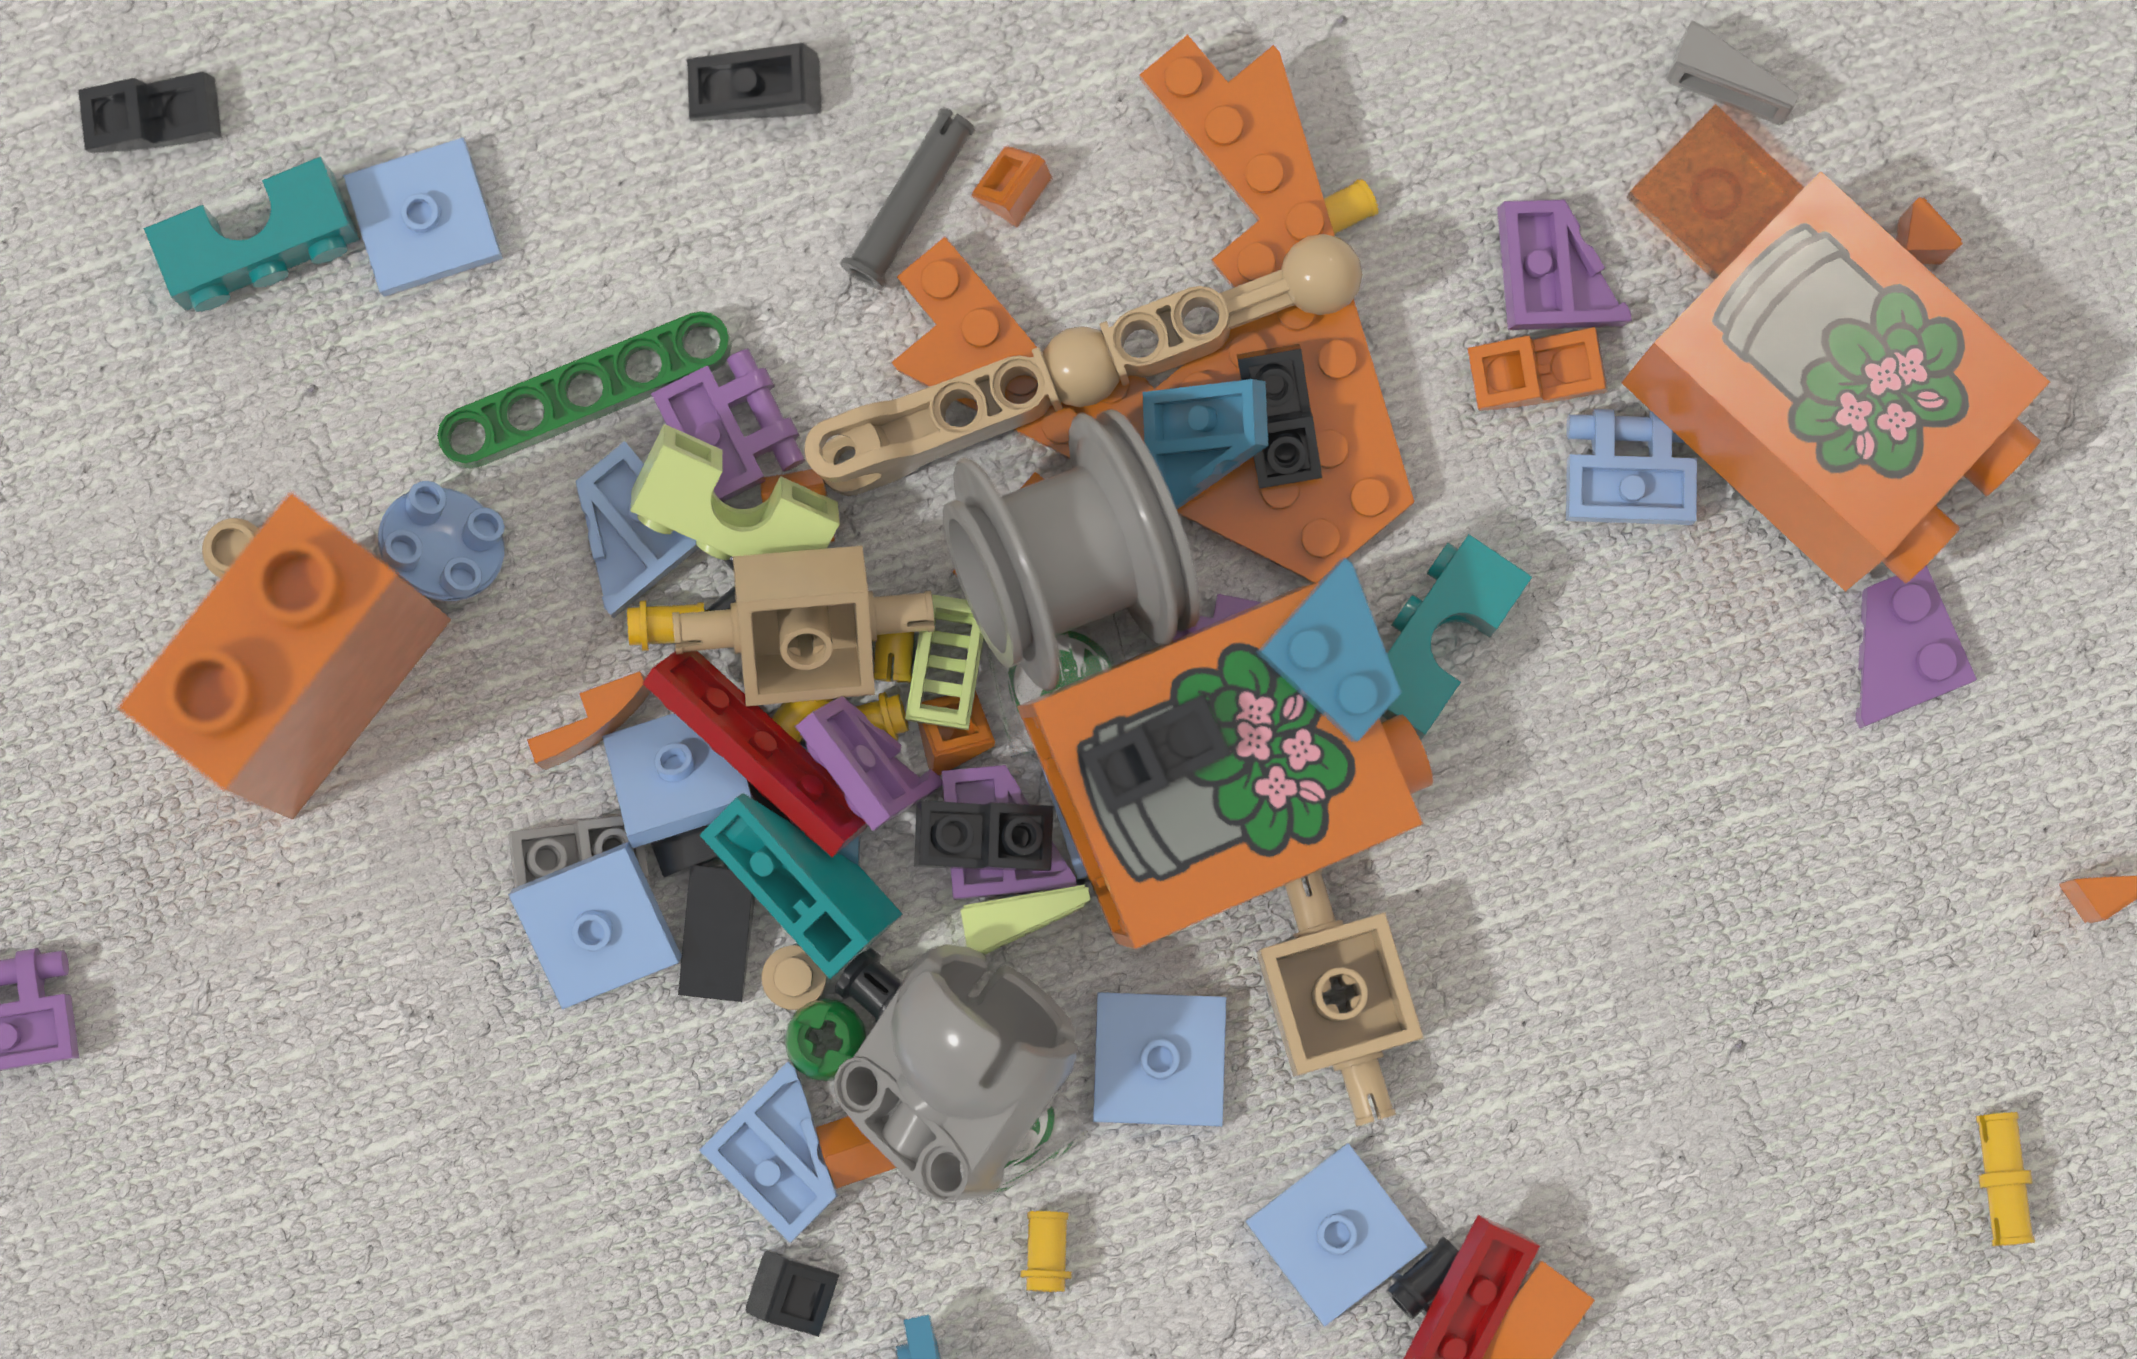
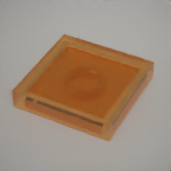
(1714, 192)

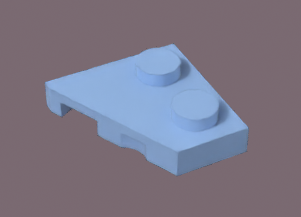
(625, 551)
(776, 1155)

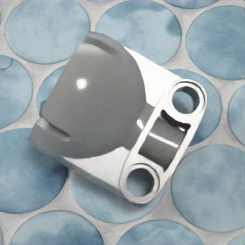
(957, 1072)

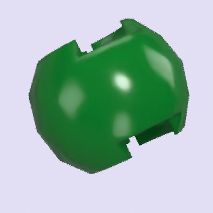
(817, 1015)

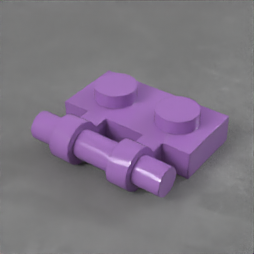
(703, 411)
(36, 1026)

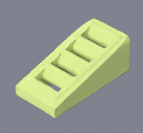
(954, 611)
(1004, 920)

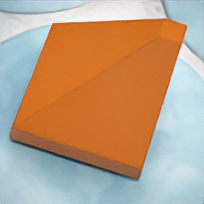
(950, 746)

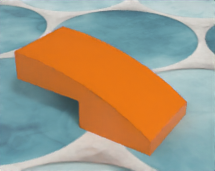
(1537, 370)
(606, 711)
(1539, 1316)

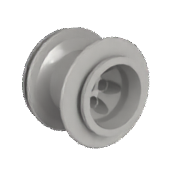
(1072, 549)

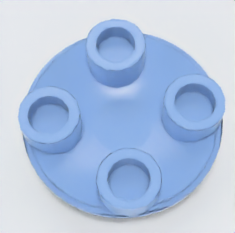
(442, 542)

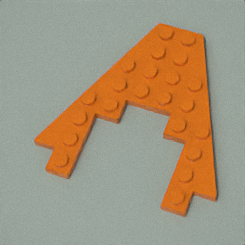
(1261, 152)

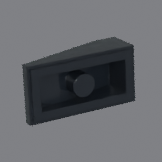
(755, 84)
(716, 935)

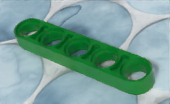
(552, 390)

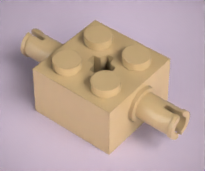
(803, 624)
(1376, 1018)

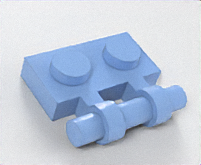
(1628, 487)

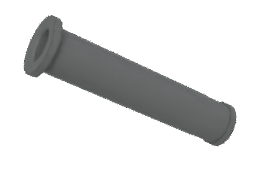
(908, 199)

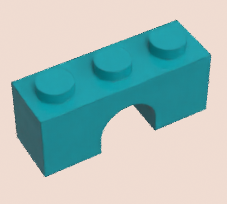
(304, 225)
(1470, 588)

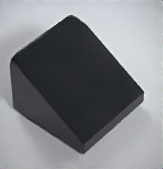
(791, 1293)

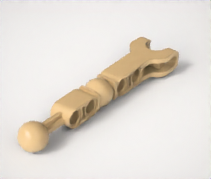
(1075, 369)

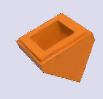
(1013, 184)
(1926, 234)
(850, 1153)

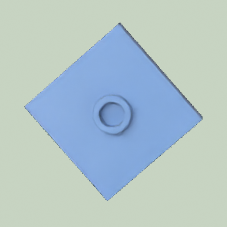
(423, 217)
(668, 779)
(595, 925)
(1159, 1059)
(1336, 1234)

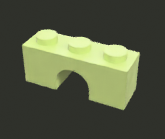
(679, 495)

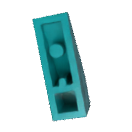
(816, 898)

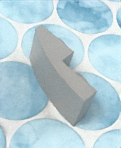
(552, 848)

